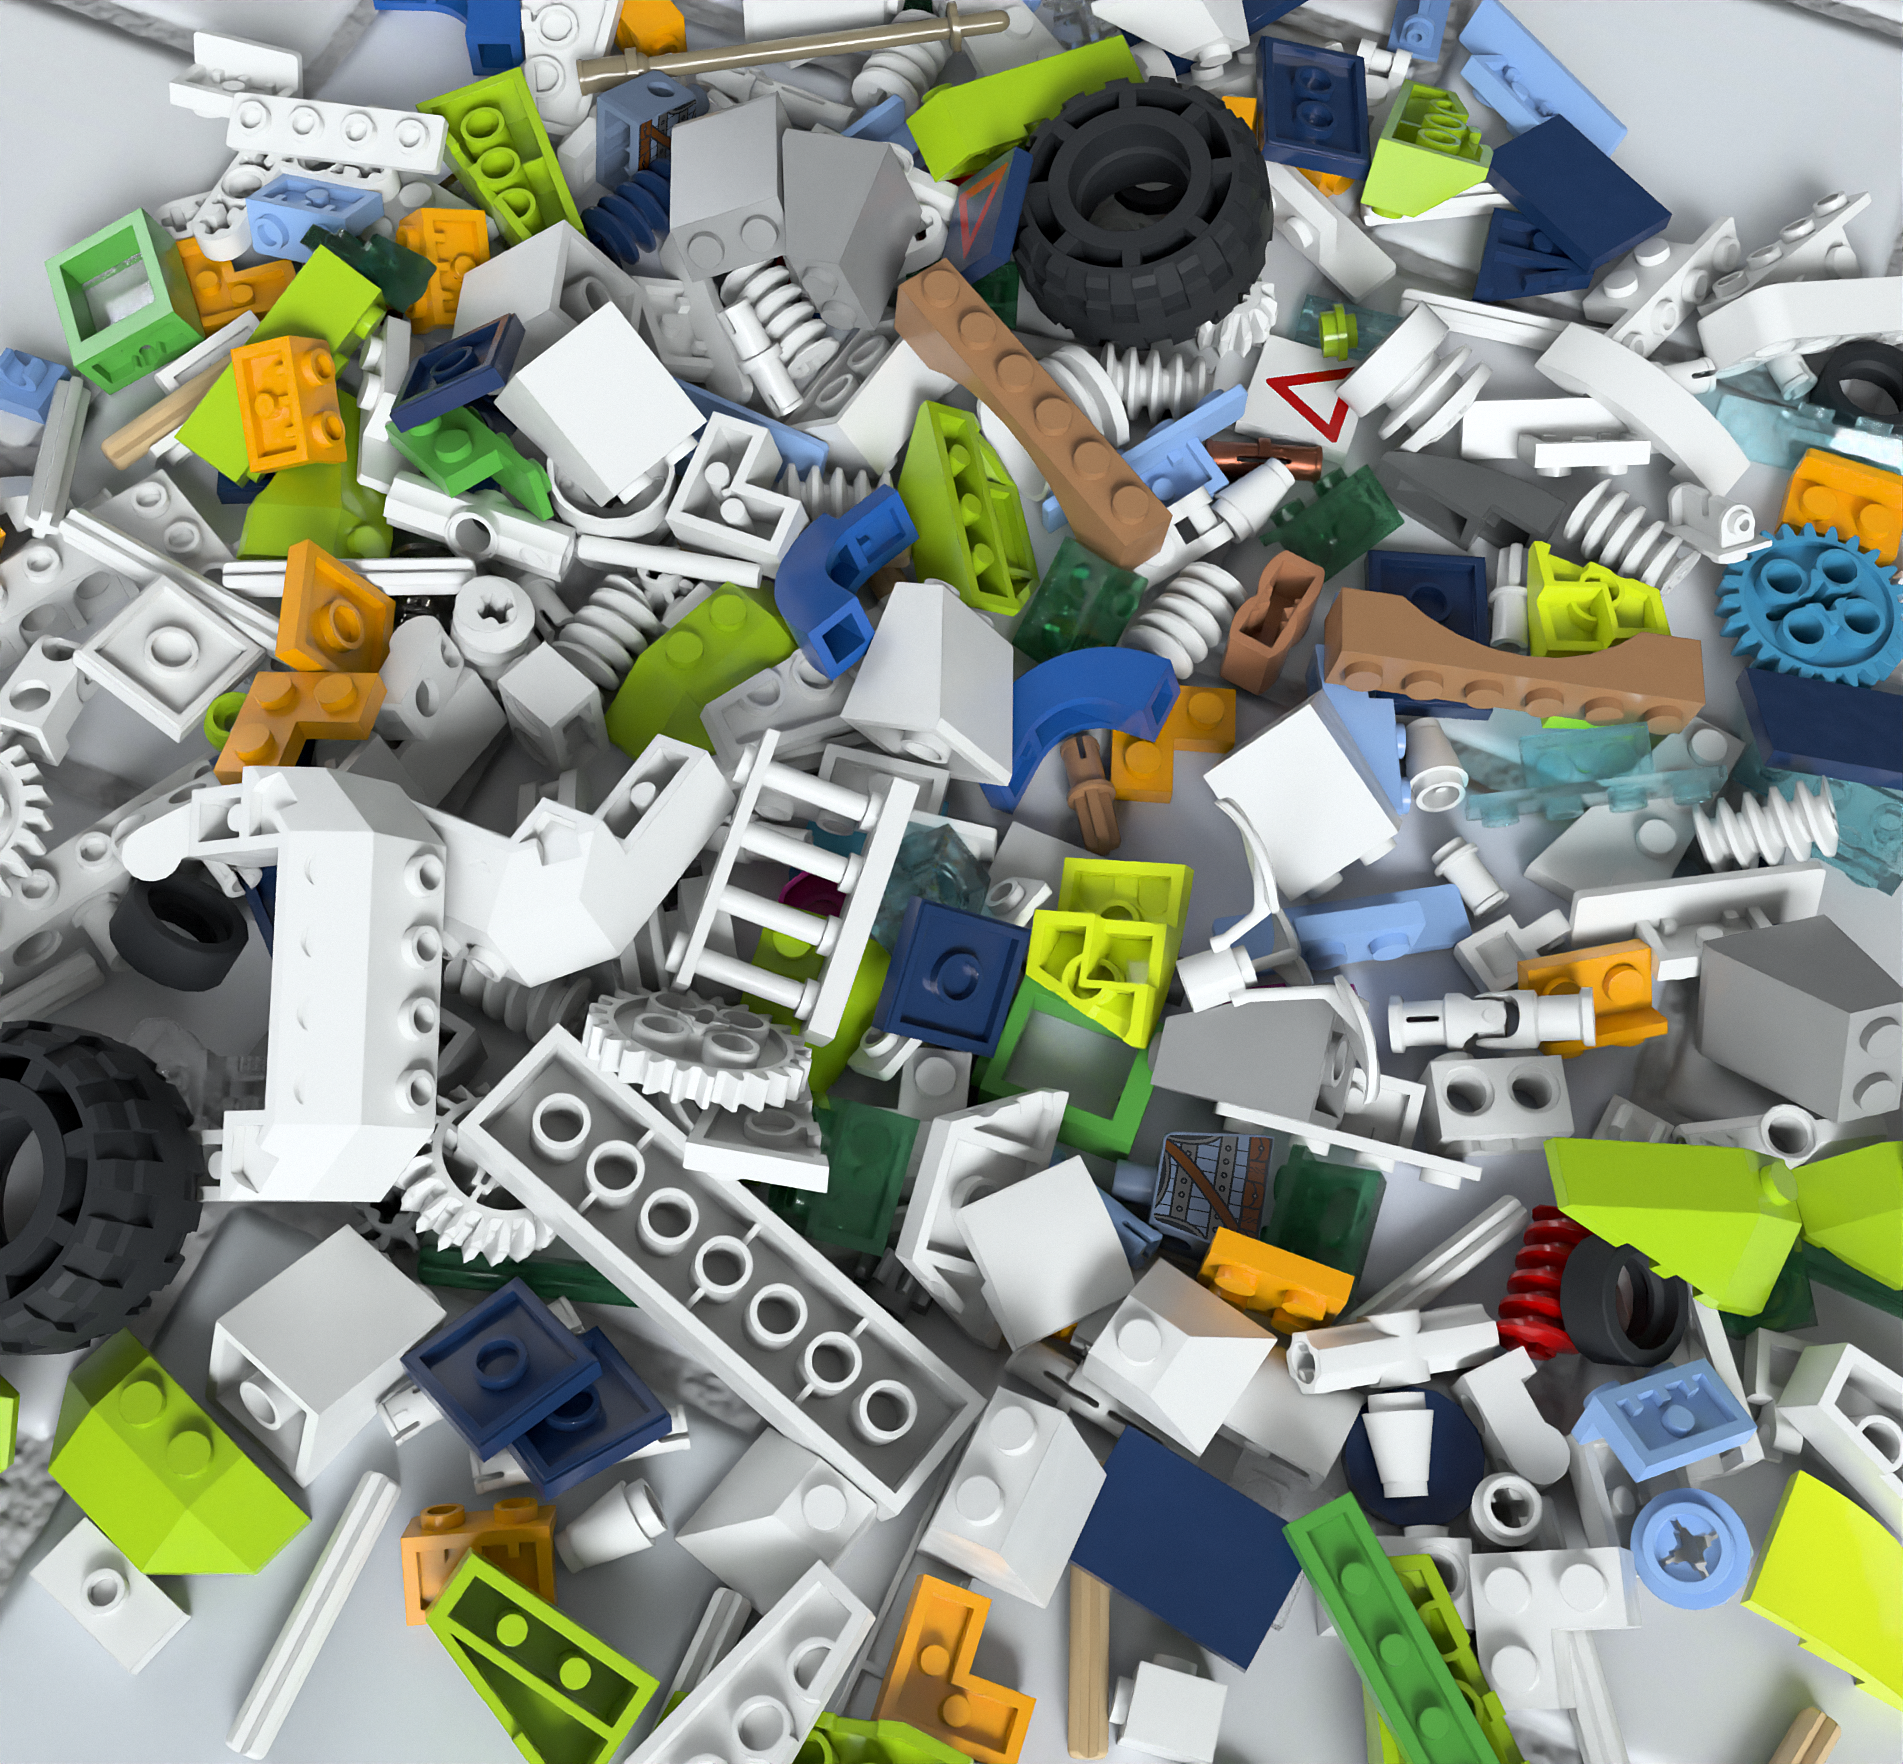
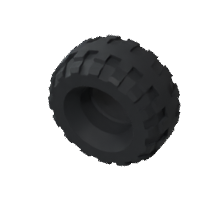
(1158, 277)
(111, 1189)

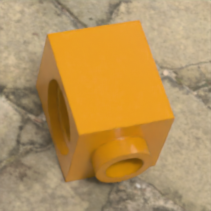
(651, 27)

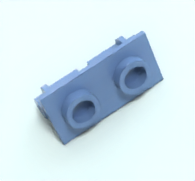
(1419, 27)

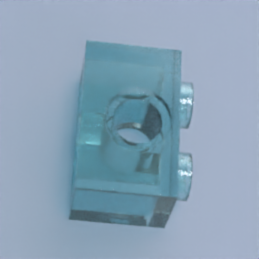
(934, 868)

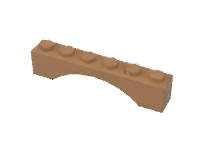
(1091, 481)
(1396, 648)

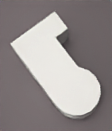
(417, 679)
(45, 699)
(157, 834)
(1509, 1421)

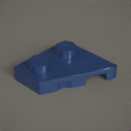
(1523, 262)

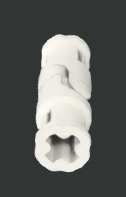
(1484, 1021)

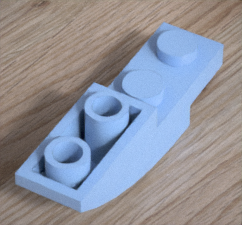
(1371, 726)

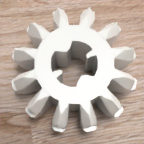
(1245, 325)

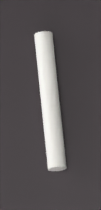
(670, 561)

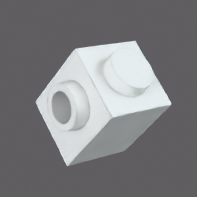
(1169, 1710)

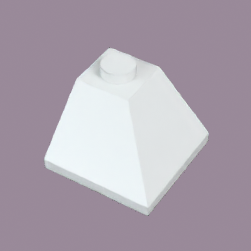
(1187, 28)
(1177, 1355)
(776, 1520)

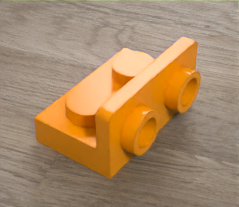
(456, 244)
(289, 403)
(1848, 497)
(1620, 992)
(512, 1536)

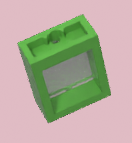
(124, 295)
(1065, 1050)

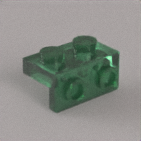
(1325, 1212)

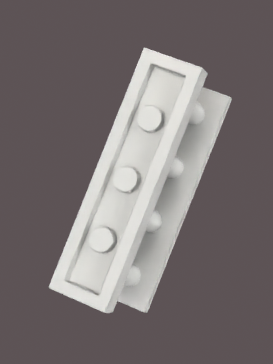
(859, 876)

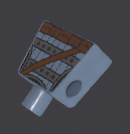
(638, 122)
(1199, 1186)

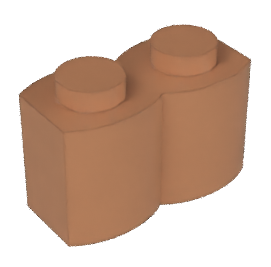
(1271, 622)

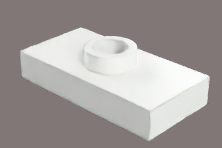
(110, 1596)

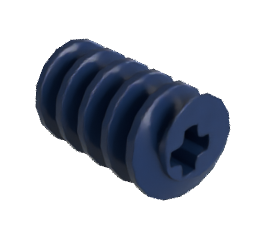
(632, 215)

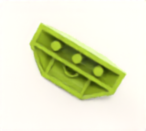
(966, 513)
(694, 663)
(1857, 1209)
(164, 1470)

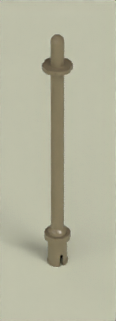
(609, 72)

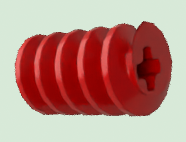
(1532, 1309)

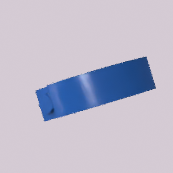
(491, 32)
(828, 567)
(1080, 693)

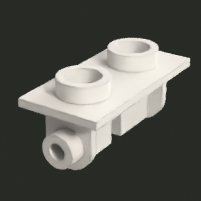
(1712, 524)

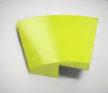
(1584, 612)
(1113, 941)
(1834, 1584)

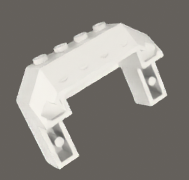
(566, 881)
(348, 984)

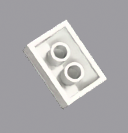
(868, 400)

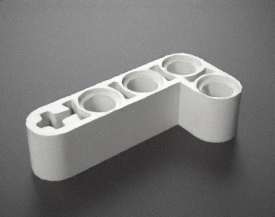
(1801, 320)

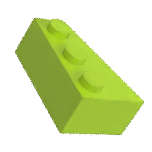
(536, 1667)

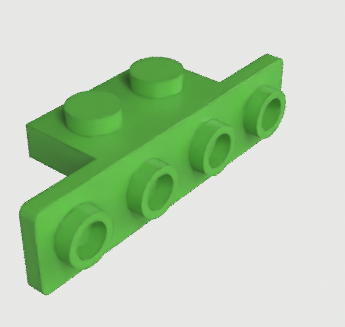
(462, 451)

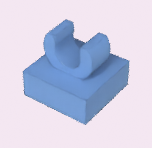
(28, 384)

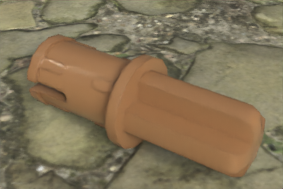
(1091, 796)

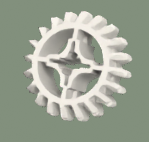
(453, 1202)

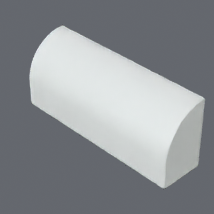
(1272, 1412)

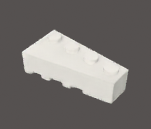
(1854, 1419)

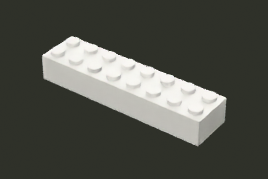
(720, 1272)

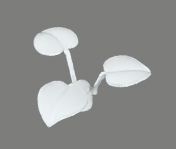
(1225, 972)

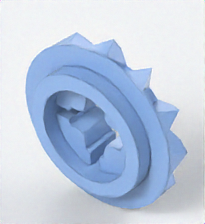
(1657, 1538)

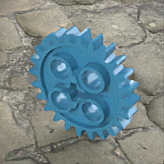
(1814, 609)

